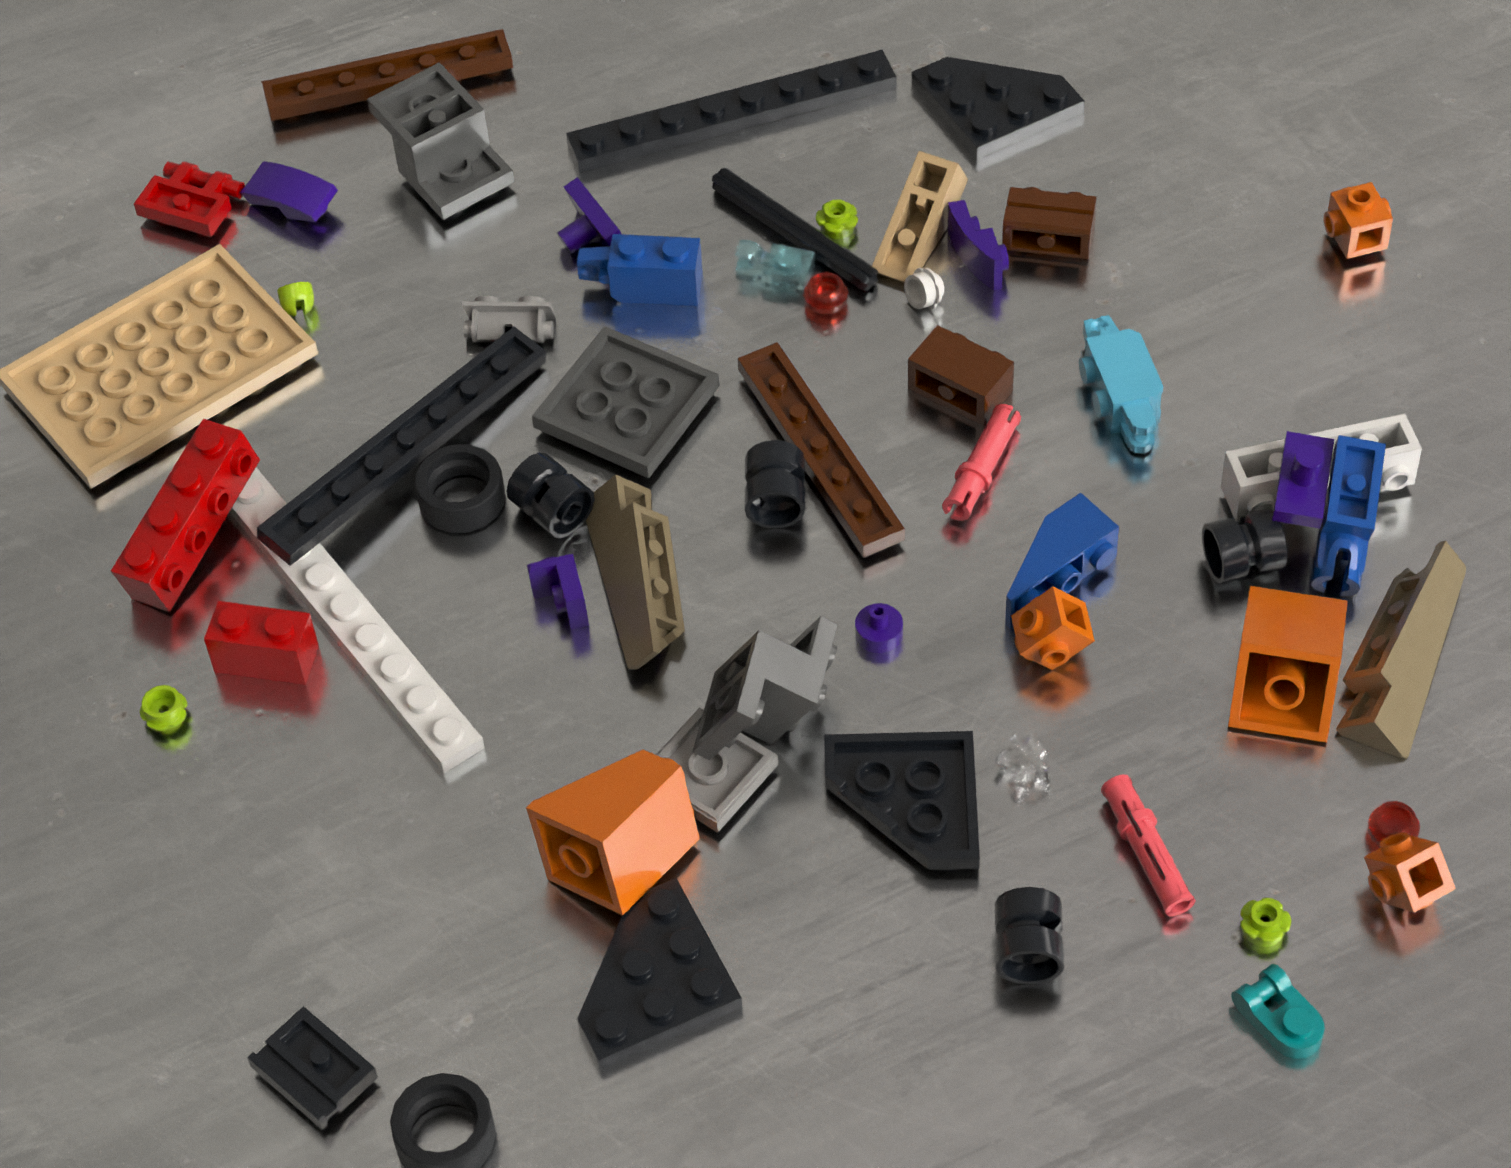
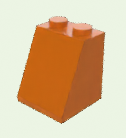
(1288, 664)
(615, 829)

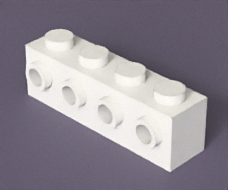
(1253, 471)

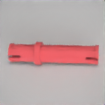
(975, 474)
(1170, 890)

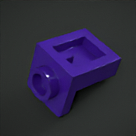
(560, 578)

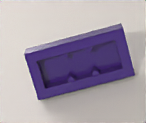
(591, 223)
(1303, 480)

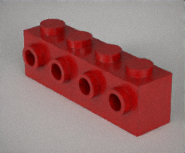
(185, 515)

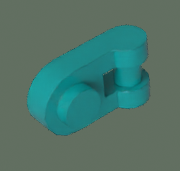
(1291, 1029)

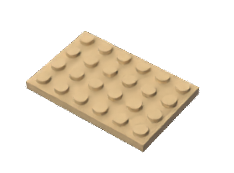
(156, 365)

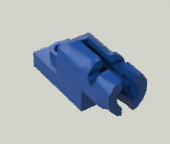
(1349, 512)

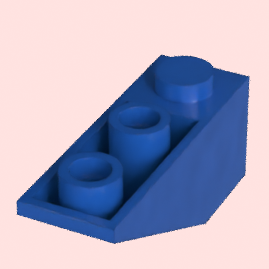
(1064, 551)

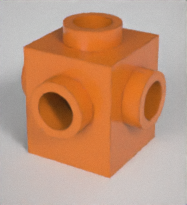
(1359, 220)
(1052, 628)
(1408, 872)

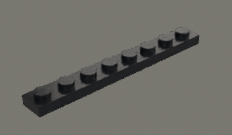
(731, 111)
(400, 446)

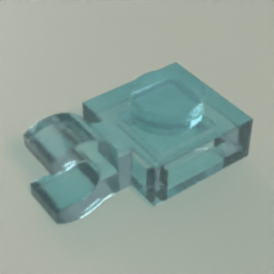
(781, 269)

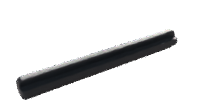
(795, 229)

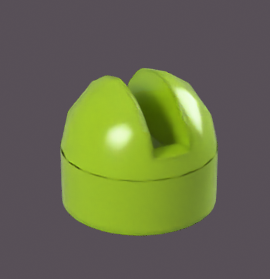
(295, 296)

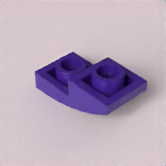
(291, 190)
(976, 247)

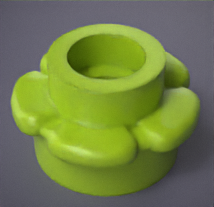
(837, 219)
(161, 699)
(1264, 933)

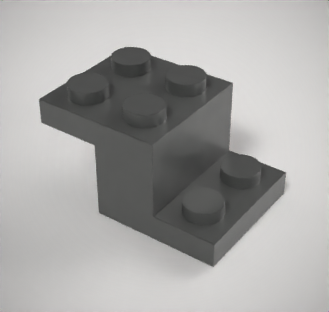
(441, 140)
(766, 688)

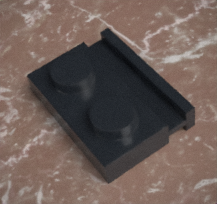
(313, 1067)

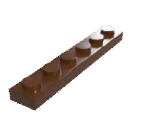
(367, 77)
(826, 454)

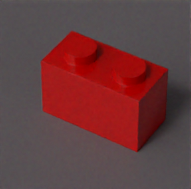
(261, 642)

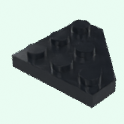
(995, 103)
(912, 790)
(655, 979)

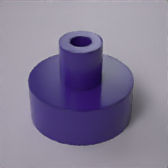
(879, 628)

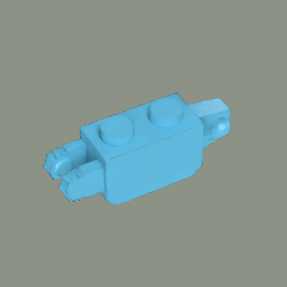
(1122, 381)

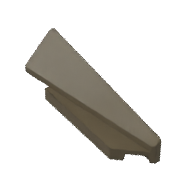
(636, 569)
(1401, 655)

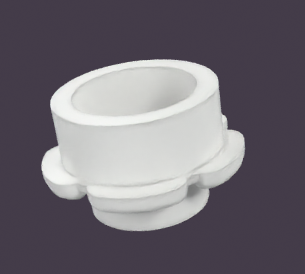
(924, 289)

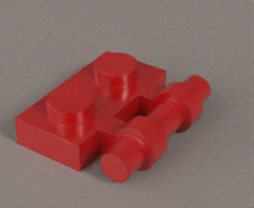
(184, 205)

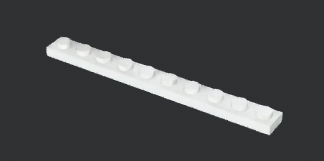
(365, 637)

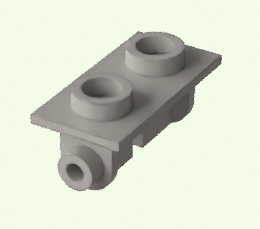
(492, 316)

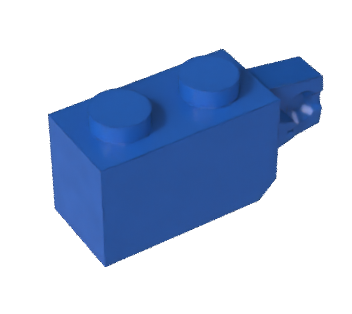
(646, 269)

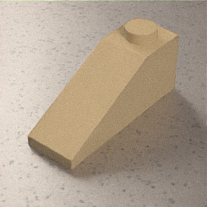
(919, 216)

